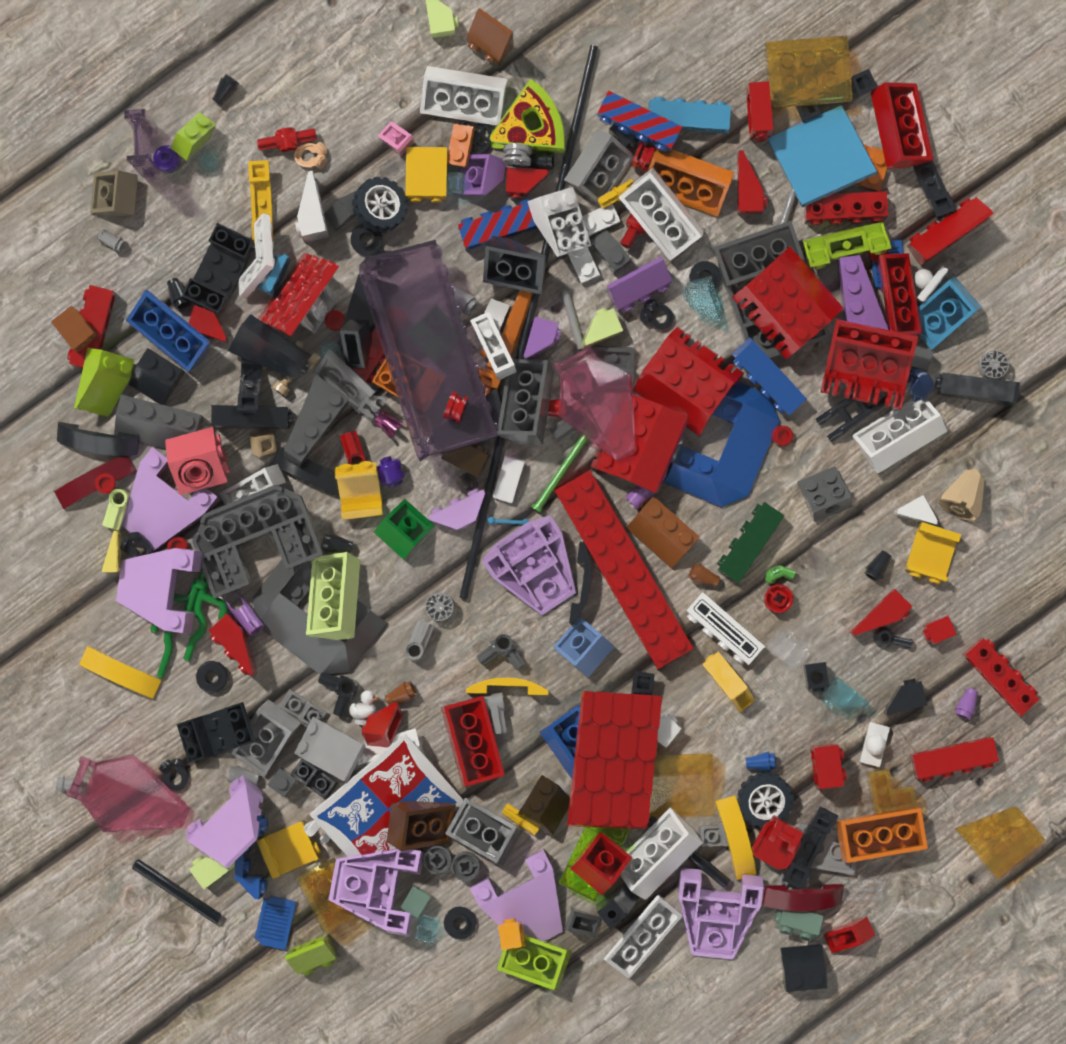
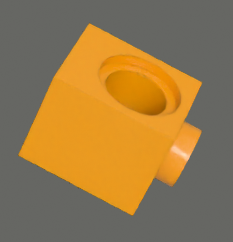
(511, 934)

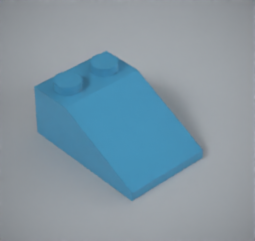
(946, 312)

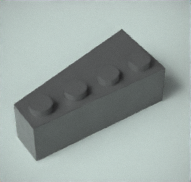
(315, 419)

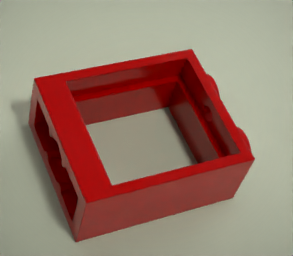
(759, 111)

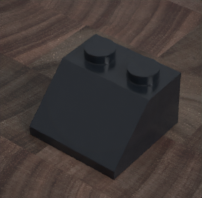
(156, 376)
(803, 968)

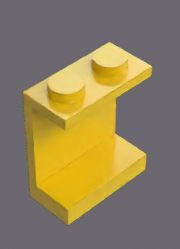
(426, 174)
(359, 490)
(932, 552)
(288, 849)

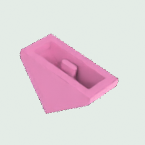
(396, 138)

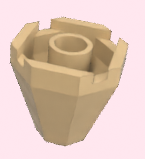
(964, 496)

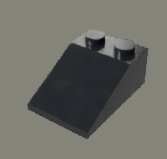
(513, 265)

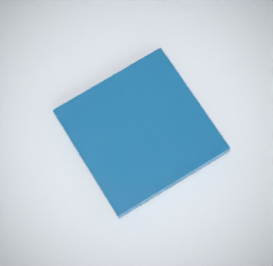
(822, 156)

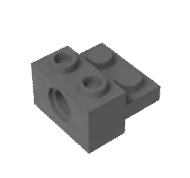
(825, 494)

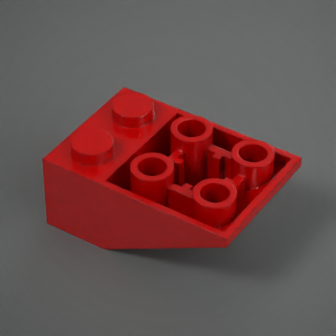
(234, 639)

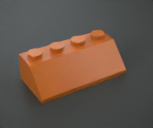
(693, 180)

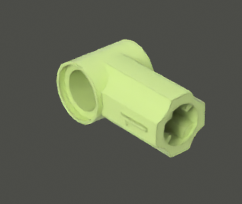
(115, 512)

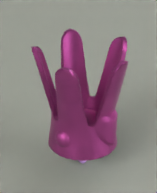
(387, 423)

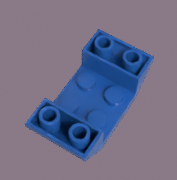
(253, 884)

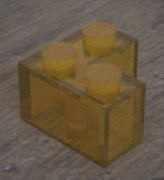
(886, 798)

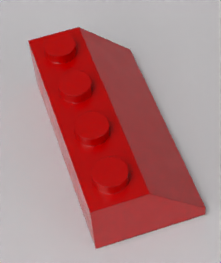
(901, 125)
(948, 231)
(899, 293)
(472, 741)

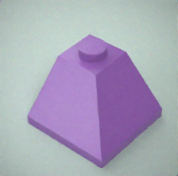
(482, 174)

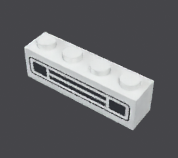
(725, 629)

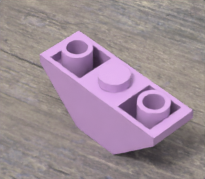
(460, 512)

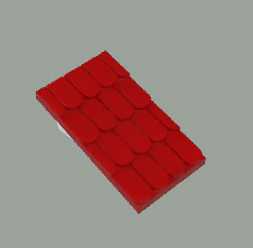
(302, 296)
(614, 760)

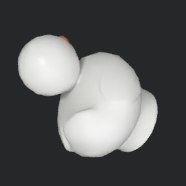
(362, 711)

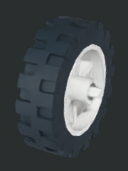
(387, 188)
(753, 785)

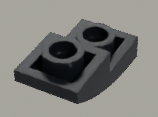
(314, 778)

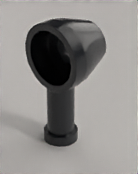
(891, 639)

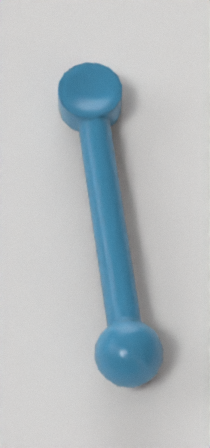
(491, 520)

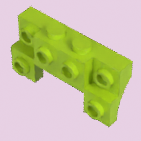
(846, 242)

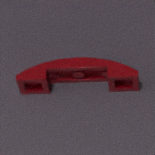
(85, 484)
(802, 899)

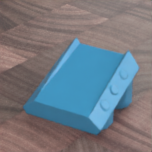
(274, 277)

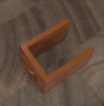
(74, 329)

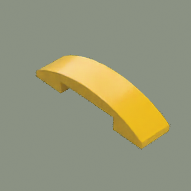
(260, 191)
(120, 672)
(533, 688)
(736, 836)

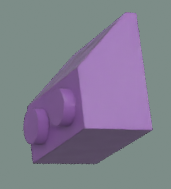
(542, 337)

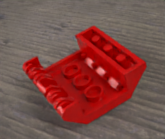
(789, 302)
(870, 362)
(687, 379)
(655, 442)

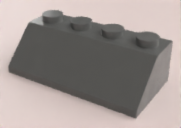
(526, 402)
(154, 421)

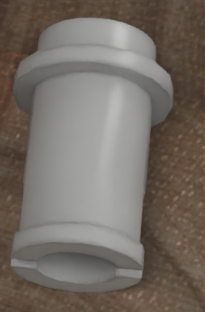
(111, 240)
(65, 784)

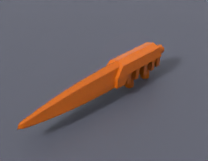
(509, 336)

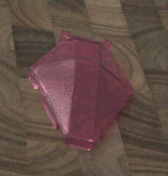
(598, 402)
(127, 796)

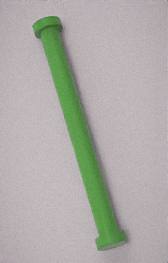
(560, 474)

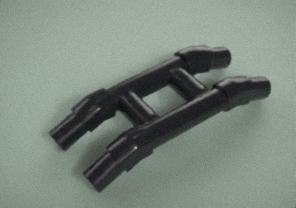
(849, 421)

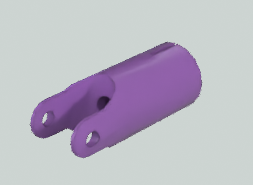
(640, 496)
(247, 618)

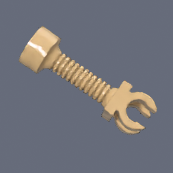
(282, 386)

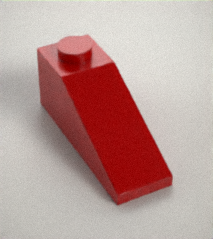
(749, 191)
(888, 610)

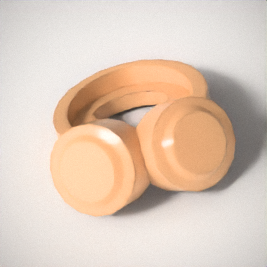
(320, 160)

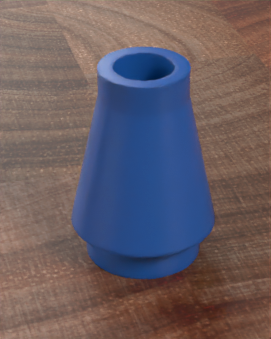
(763, 761)

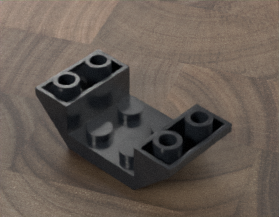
(219, 269)
(216, 732)

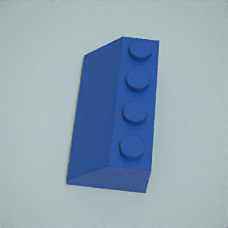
(168, 331)
(562, 738)

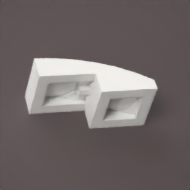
(508, 479)

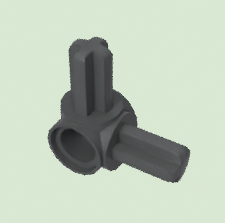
(494, 650)

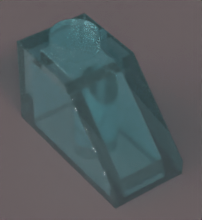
(703, 298)
(842, 696)

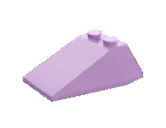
(533, 564)

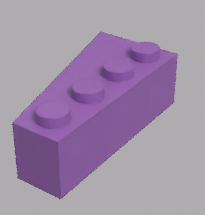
(857, 294)

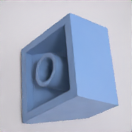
(583, 646)

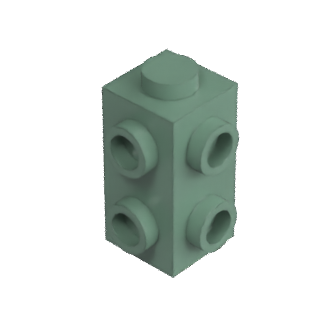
(802, 923)

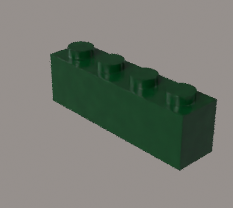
(750, 543)

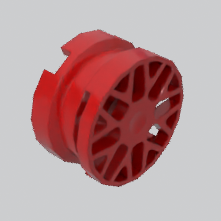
(645, 158)
(455, 407)
(778, 598)

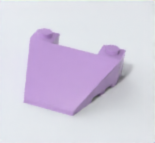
(157, 507)
(149, 587)
(231, 827)
(369, 887)
(531, 902)
(716, 918)

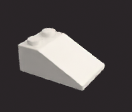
(311, 218)

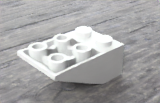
(560, 221)

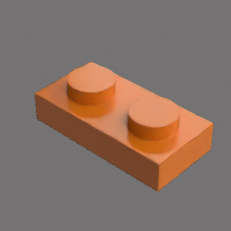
(460, 145)

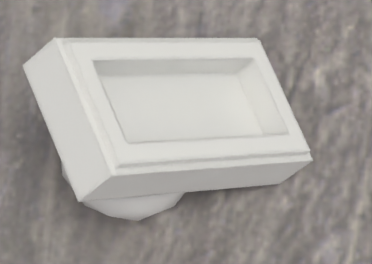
(925, 280)
(874, 744)

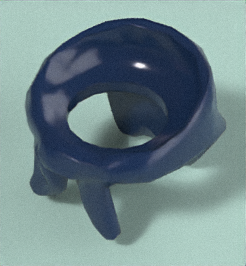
(922, 386)

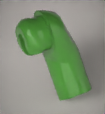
(778, 572)

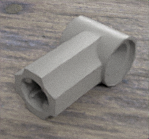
(420, 638)
(496, 709)

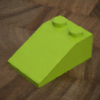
(102, 381)
(312, 954)
(537, 962)

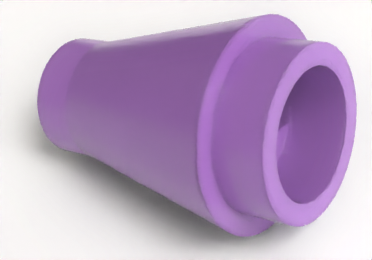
(966, 706)

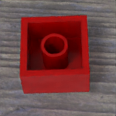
(827, 766)
(601, 863)

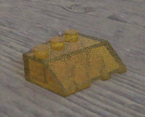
(1001, 839)
(316, 890)

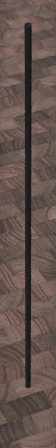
(527, 325)

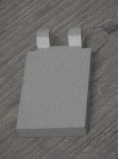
(345, 380)
(829, 855)

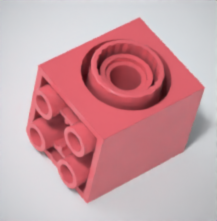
(197, 460)

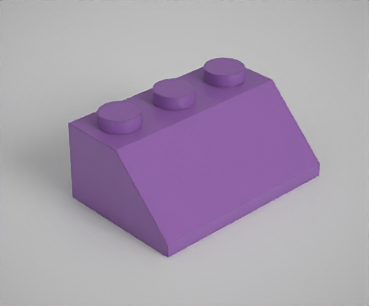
(639, 285)

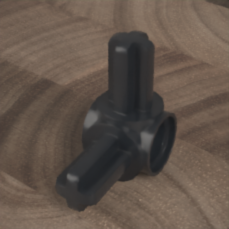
(337, 684)

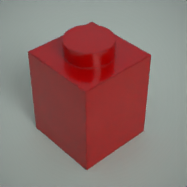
(938, 630)

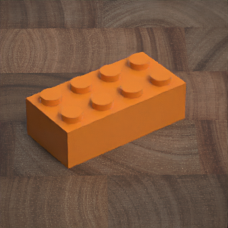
(881, 834)

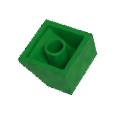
(404, 528)

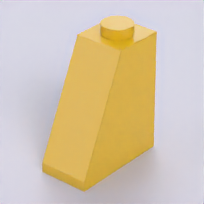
(728, 681)

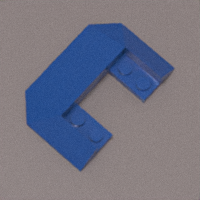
(742, 455)

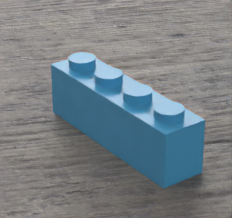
(694, 116)

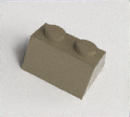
(114, 193)

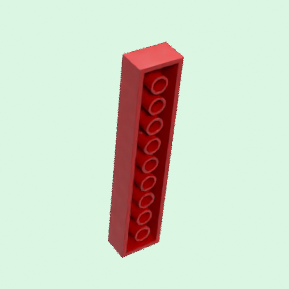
(623, 569)

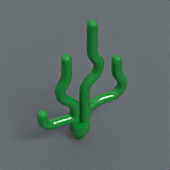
(195, 599)

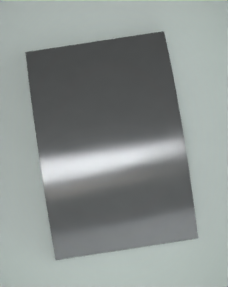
(742, 261)

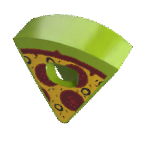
(531, 122)

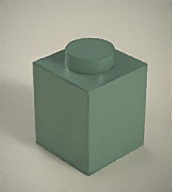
(415, 901)

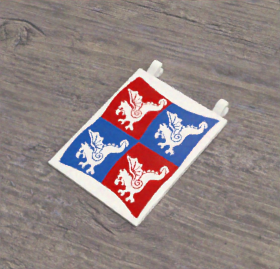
(360, 810)

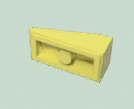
(113, 558)

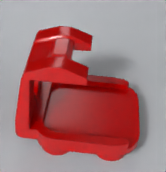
(777, 843)

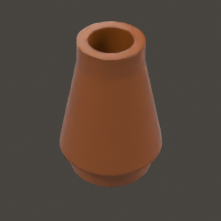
(702, 575)
(402, 693)

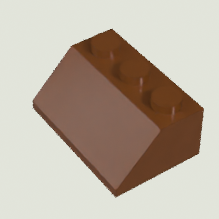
(662, 532)

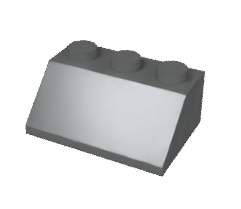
(599, 166)

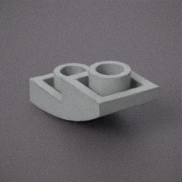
(301, 707)
(712, 835)

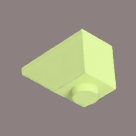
(441, 19)
(602, 327)
(207, 871)

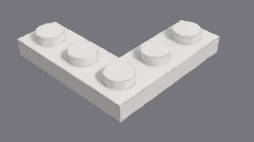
(594, 222)
(264, 257)

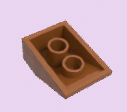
(489, 37)

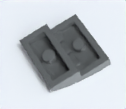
(618, 356)

